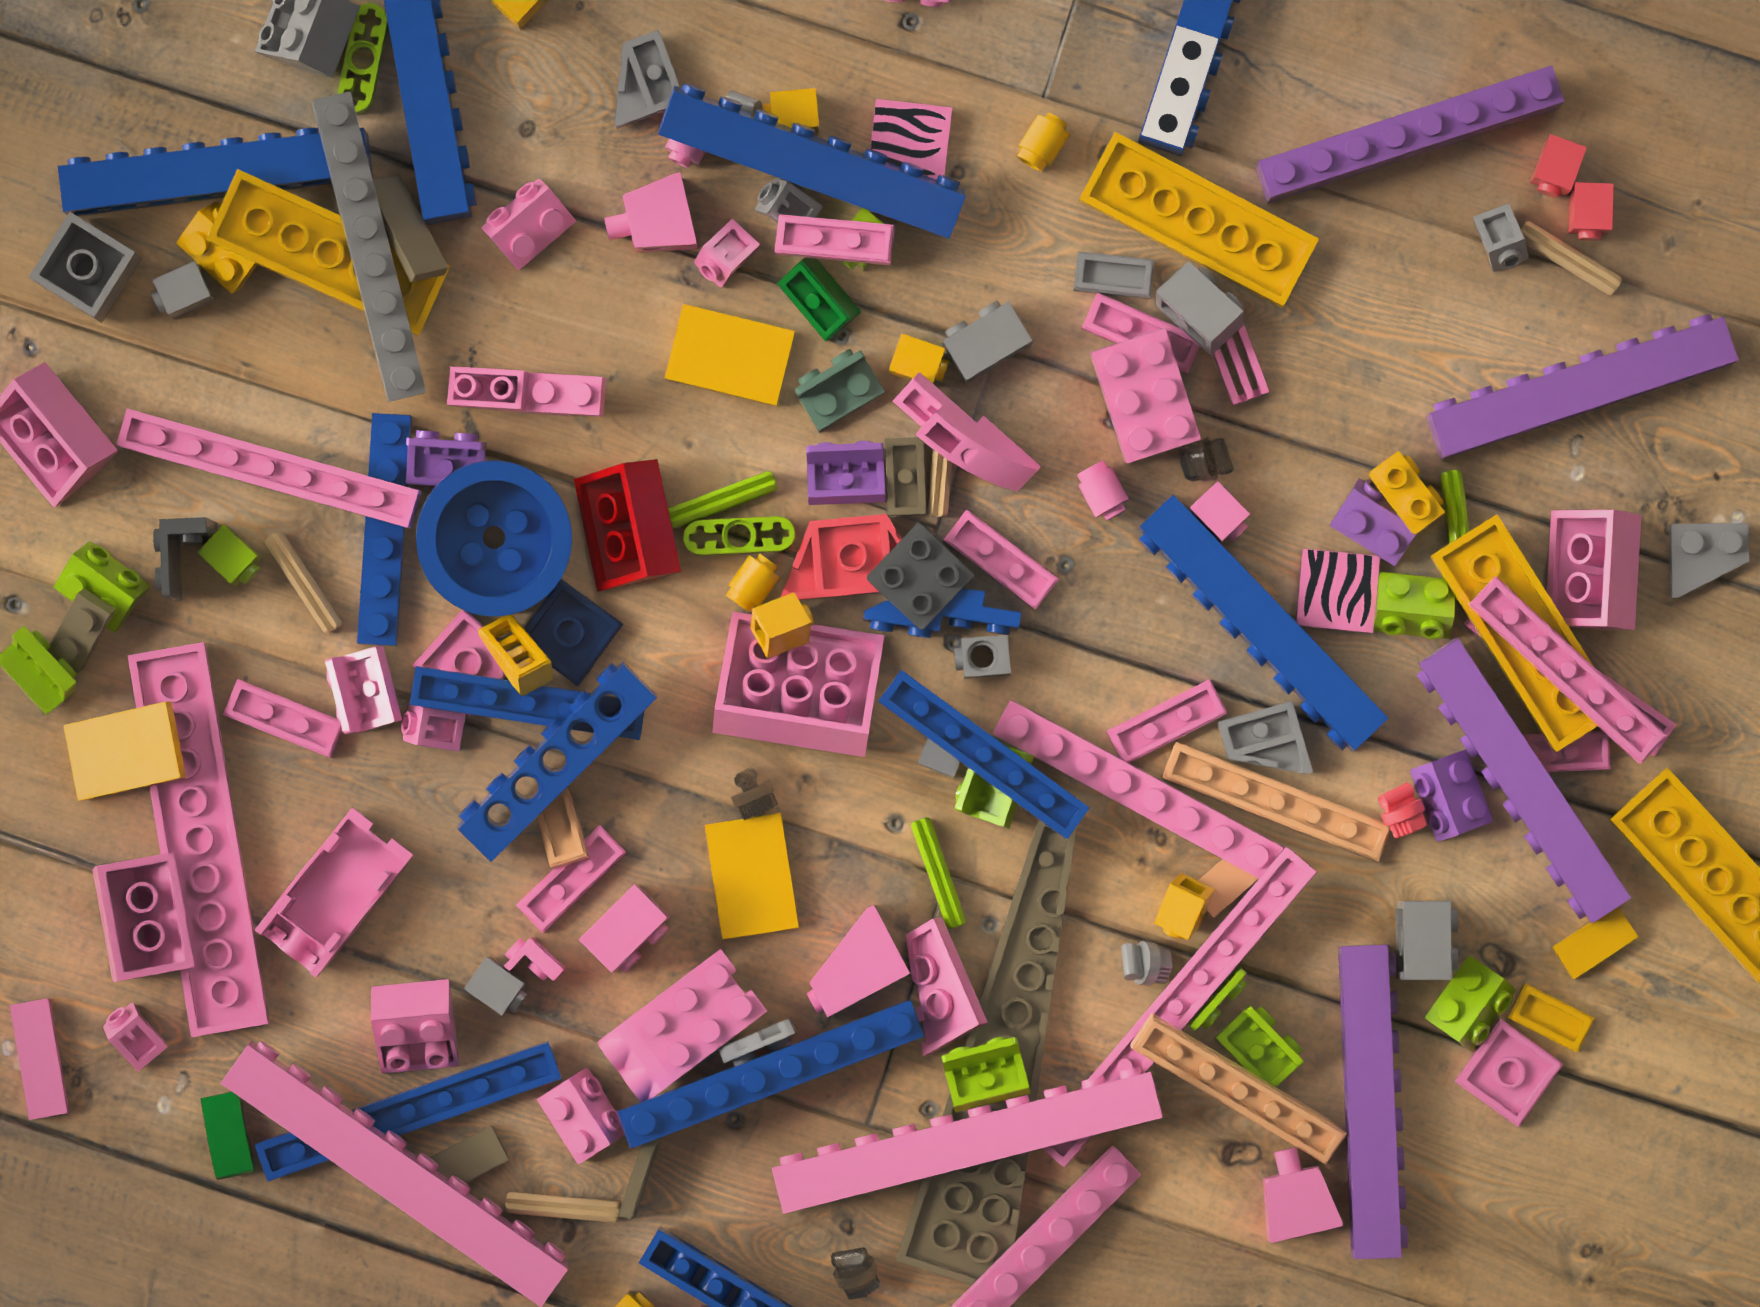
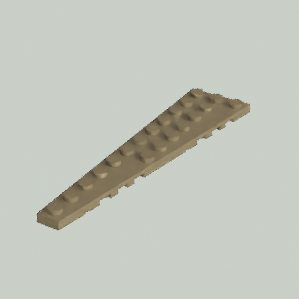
(972, 1213)

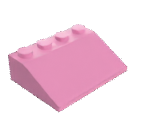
(803, 697)

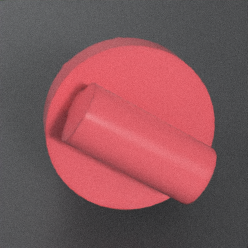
(1402, 810)

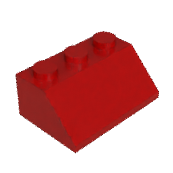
(627, 524)

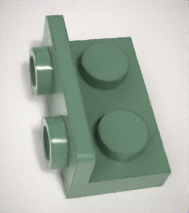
(838, 389)

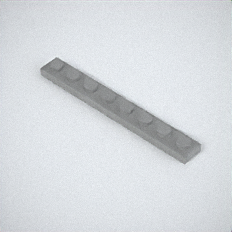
(368, 246)

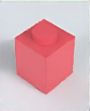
(1557, 166)
(1591, 210)

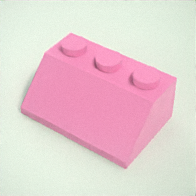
(51, 434)
(1594, 567)
(143, 917)

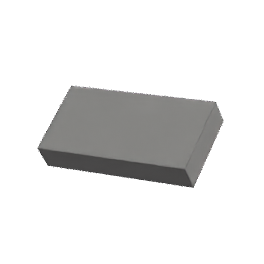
(1114, 275)

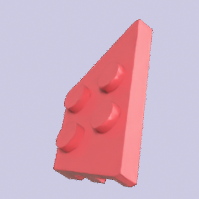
(839, 556)

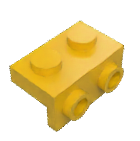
(221, 264)
(1406, 493)

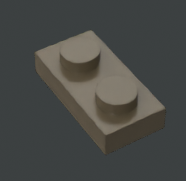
(905, 476)
(81, 629)

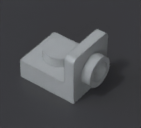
(785, 199)
(1501, 238)

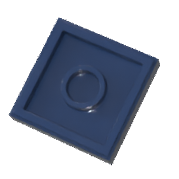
(572, 631)

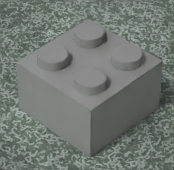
(85, 267)
(1425, 940)

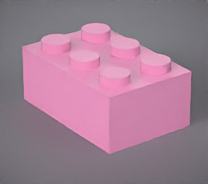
(1145, 395)

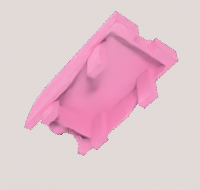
(334, 893)
(681, 1027)

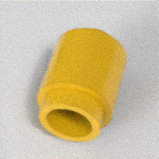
(1043, 142)
(752, 582)

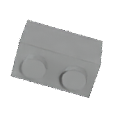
(1200, 307)
(986, 341)

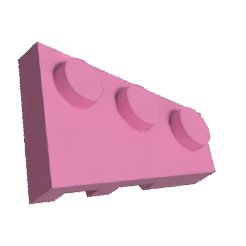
(944, 990)

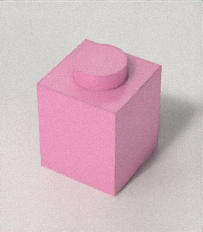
(1220, 513)

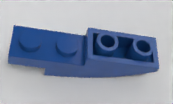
(961, 611)

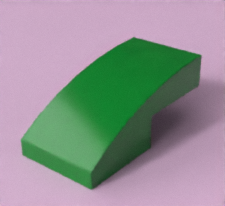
(227, 1135)

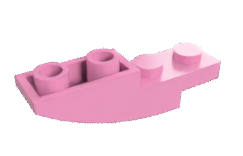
(526, 392)
(969, 444)

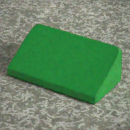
(819, 297)

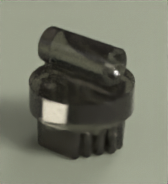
(1205, 459)
(754, 797)
(855, 1272)

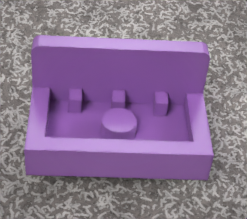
(433, 458)
(845, 473)
(1372, 522)
(1451, 795)

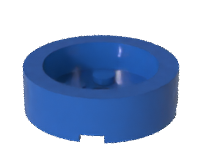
(499, 578)

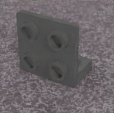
(167, 542)
(920, 576)

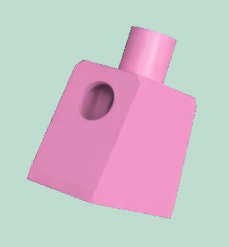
(656, 217)
(1297, 1199)

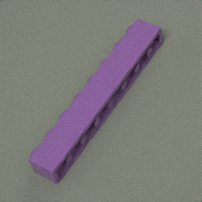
(1409, 134)
(1582, 387)
(1524, 781)
(1370, 1101)

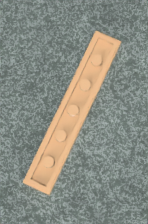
(1276, 801)
(1238, 1088)

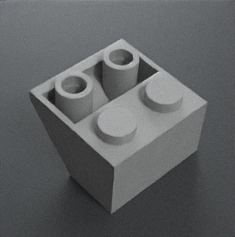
(307, 33)

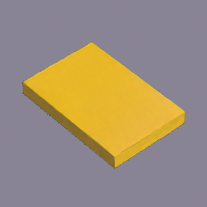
(729, 355)
(124, 751)
(751, 876)

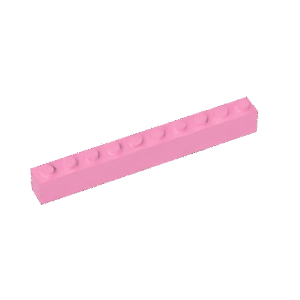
(968, 1141)
(396, 1173)

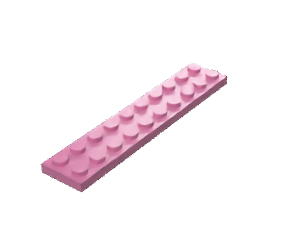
(200, 827)

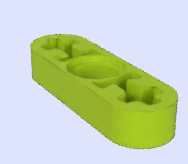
(378, 33)
(767, 526)

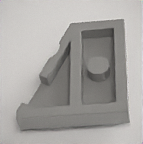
(644, 79)
(1704, 553)
(1267, 739)
(773, 1036)

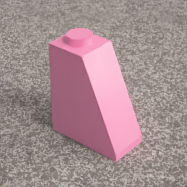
(858, 966)

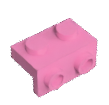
(528, 223)
(363, 690)
(582, 1115)

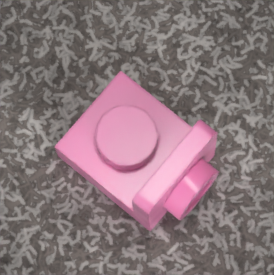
(725, 253)
(433, 727)
(541, 963)
(133, 1036)

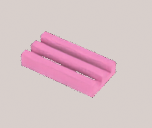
(1254, 365)

